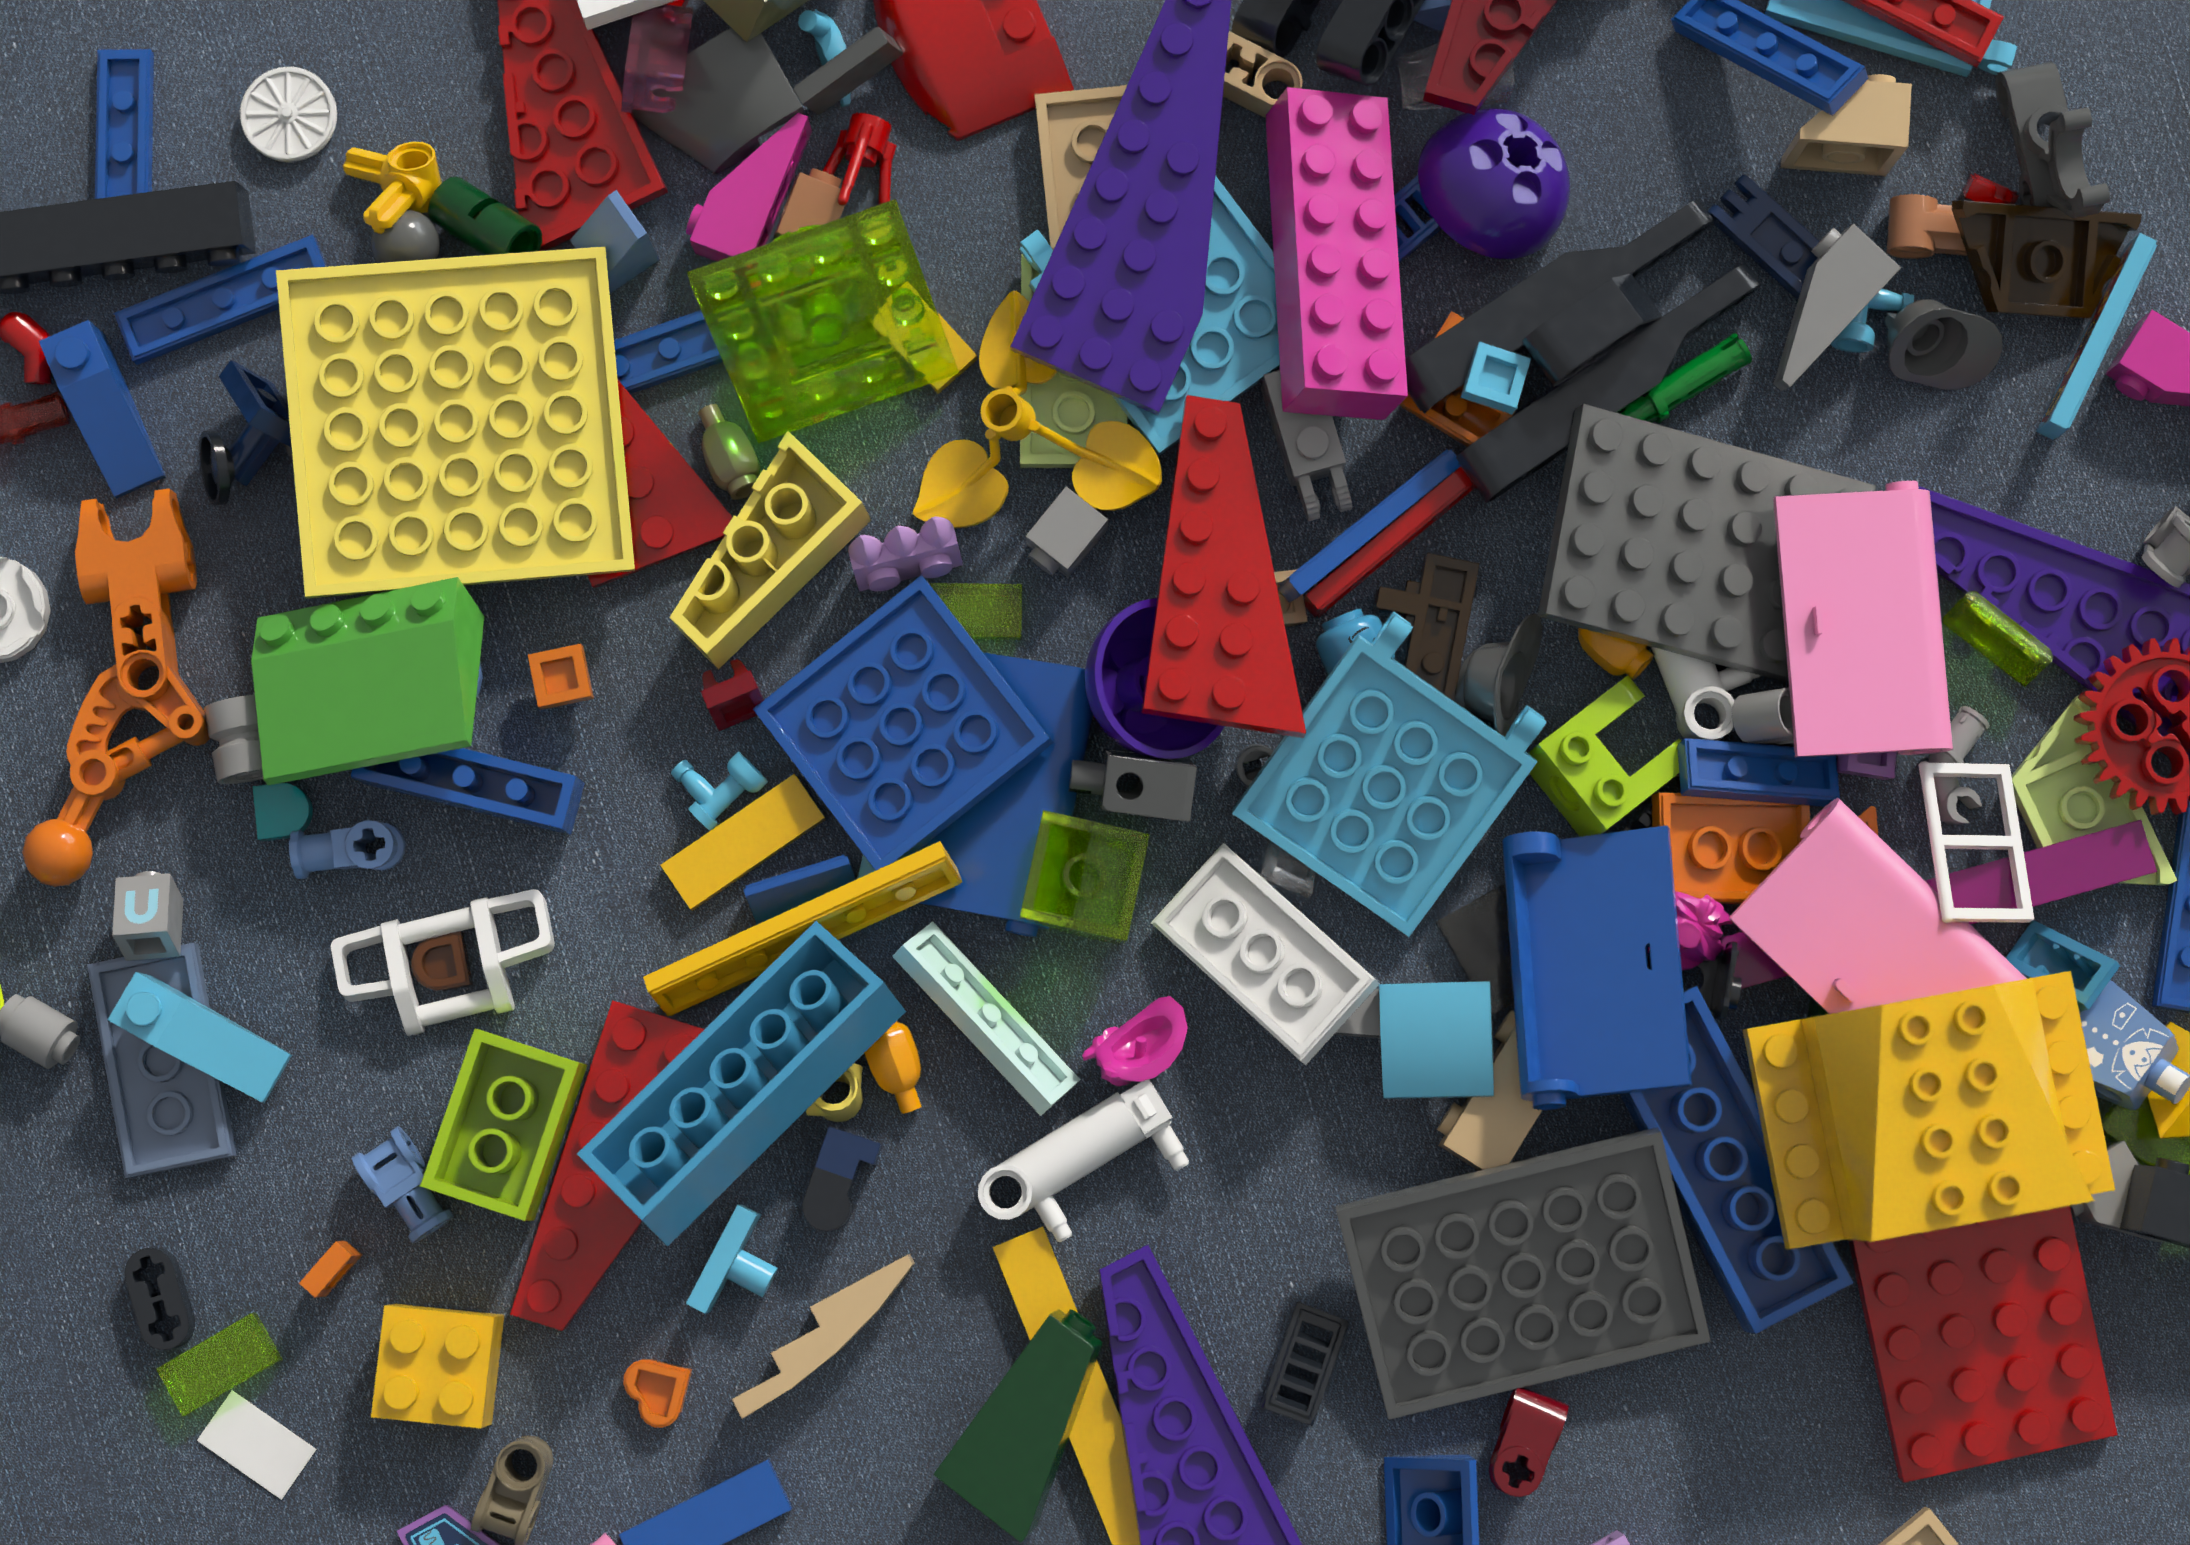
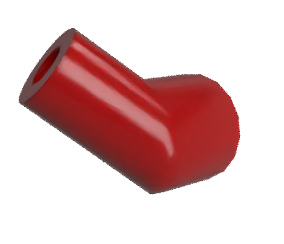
(24, 335)

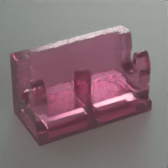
(656, 57)

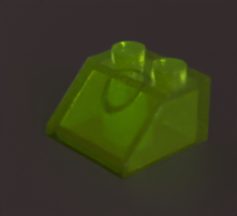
(1084, 877)

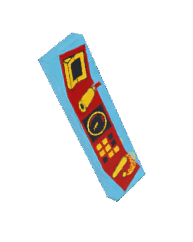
(2097, 337)

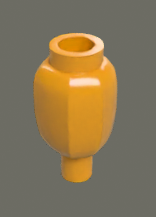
(1615, 654)
(896, 1065)

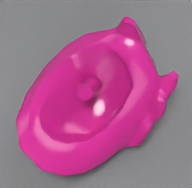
(1699, 928)
(1141, 1045)

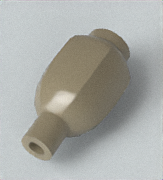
(728, 454)

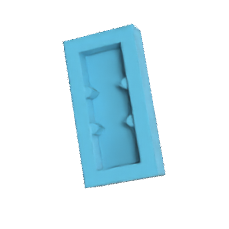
(732, 1263)

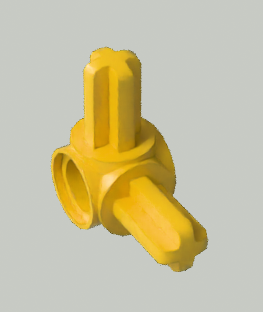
(406, 177)

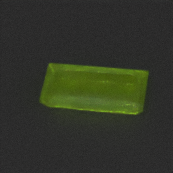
(1998, 637)

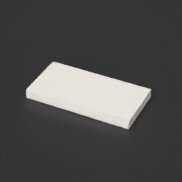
(1265, 953)

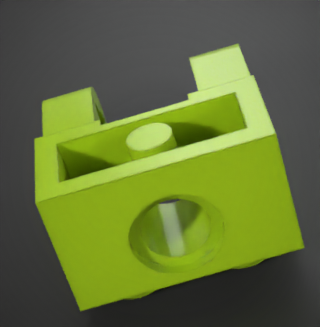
(1583, 774)

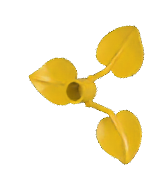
(961, 478)

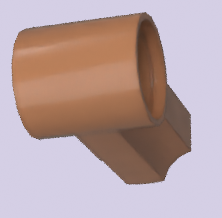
(1921, 228)

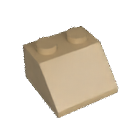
(1861, 136)

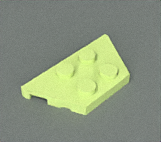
(2064, 802)

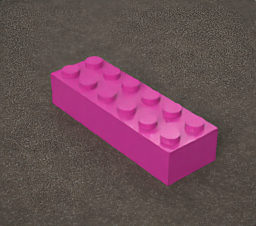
(1335, 254)

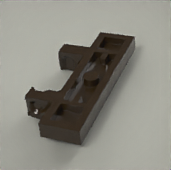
(1439, 616)

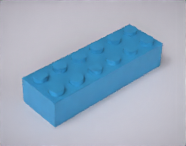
(742, 1082)

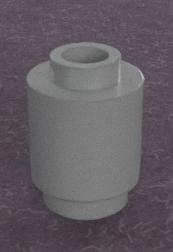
(38, 1031)

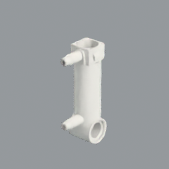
(1697, 682)
(1080, 1149)

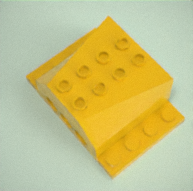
(1929, 1112)

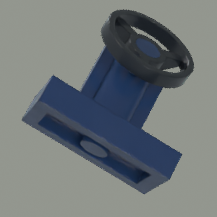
(265, 427)

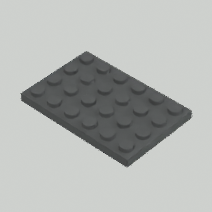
(1674, 541)
(1523, 1273)

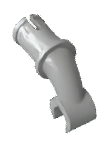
(1965, 731)

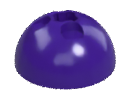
(1495, 183)
(1117, 685)

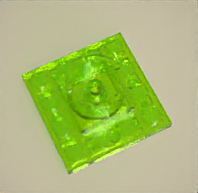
(824, 321)

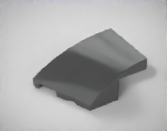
(726, 103)

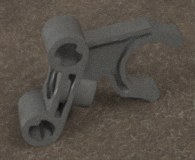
(2052, 169)

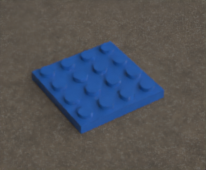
(902, 725)

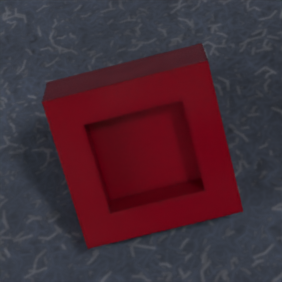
(731, 699)

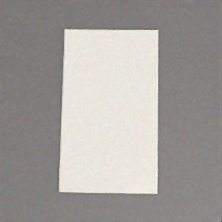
(256, 1444)

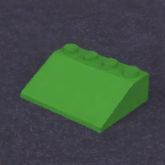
(366, 680)

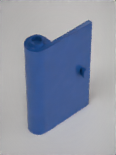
(999, 834)
(1579, 965)

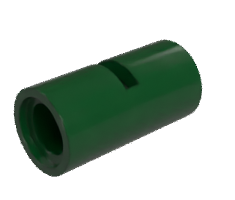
(481, 220)

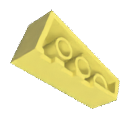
(769, 551)

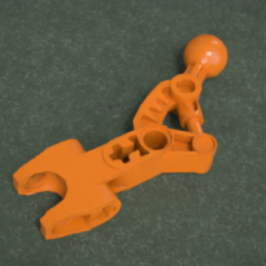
(137, 584)

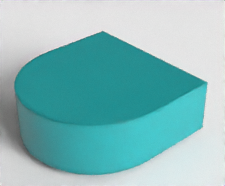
(280, 810)

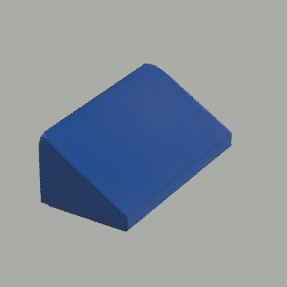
(791, 889)

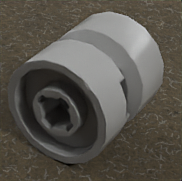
(236, 729)

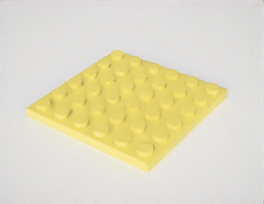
(455, 421)

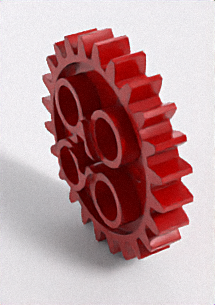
(2127, 757)

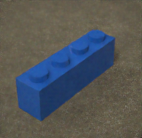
(484, 786)

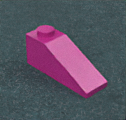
(749, 199)
(2154, 362)

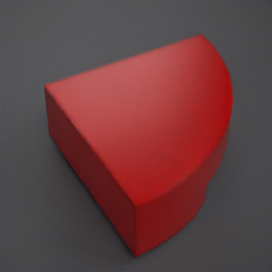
(1985, 190)

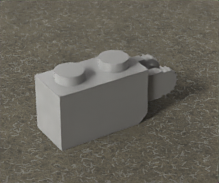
(1307, 449)

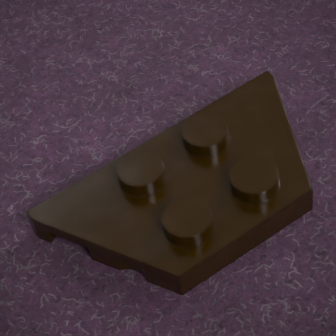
(2040, 257)

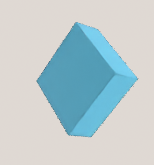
(1495, 378)

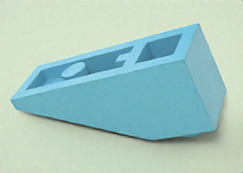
(199, 1036)

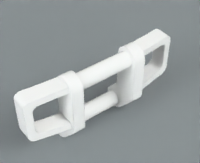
(397, 936)

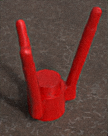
(864, 144)

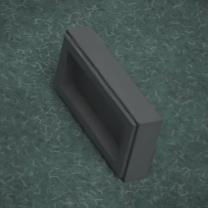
(847, 70)

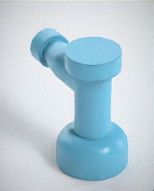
(1859, 336)
(712, 801)

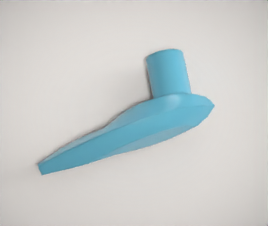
(827, 38)

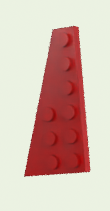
(583, 1218)

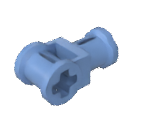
(345, 849)
(400, 1183)

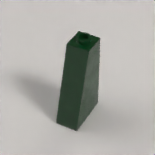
(1020, 1433)

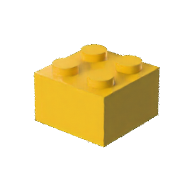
(437, 1366)

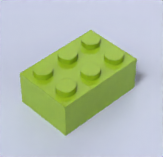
(503, 1125)

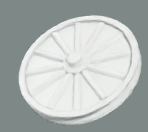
(288, 114)

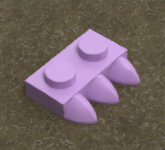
(905, 555)

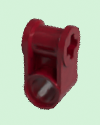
(1527, 1429)

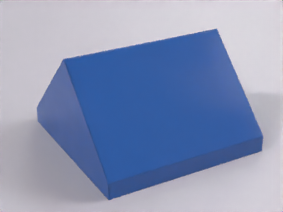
(1431, 1500)

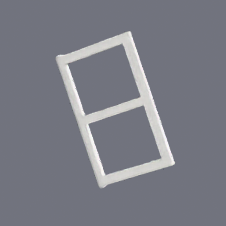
(2011, 842)

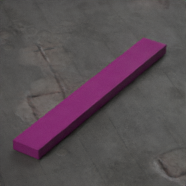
(2052, 875)

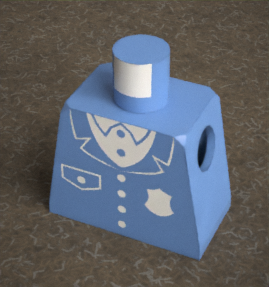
(2130, 1051)

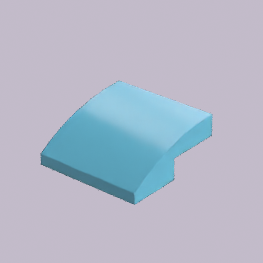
(1436, 1040)

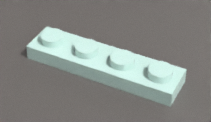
(986, 1018)

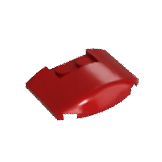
(973, 59)

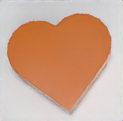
(659, 1390)

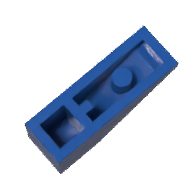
(102, 407)

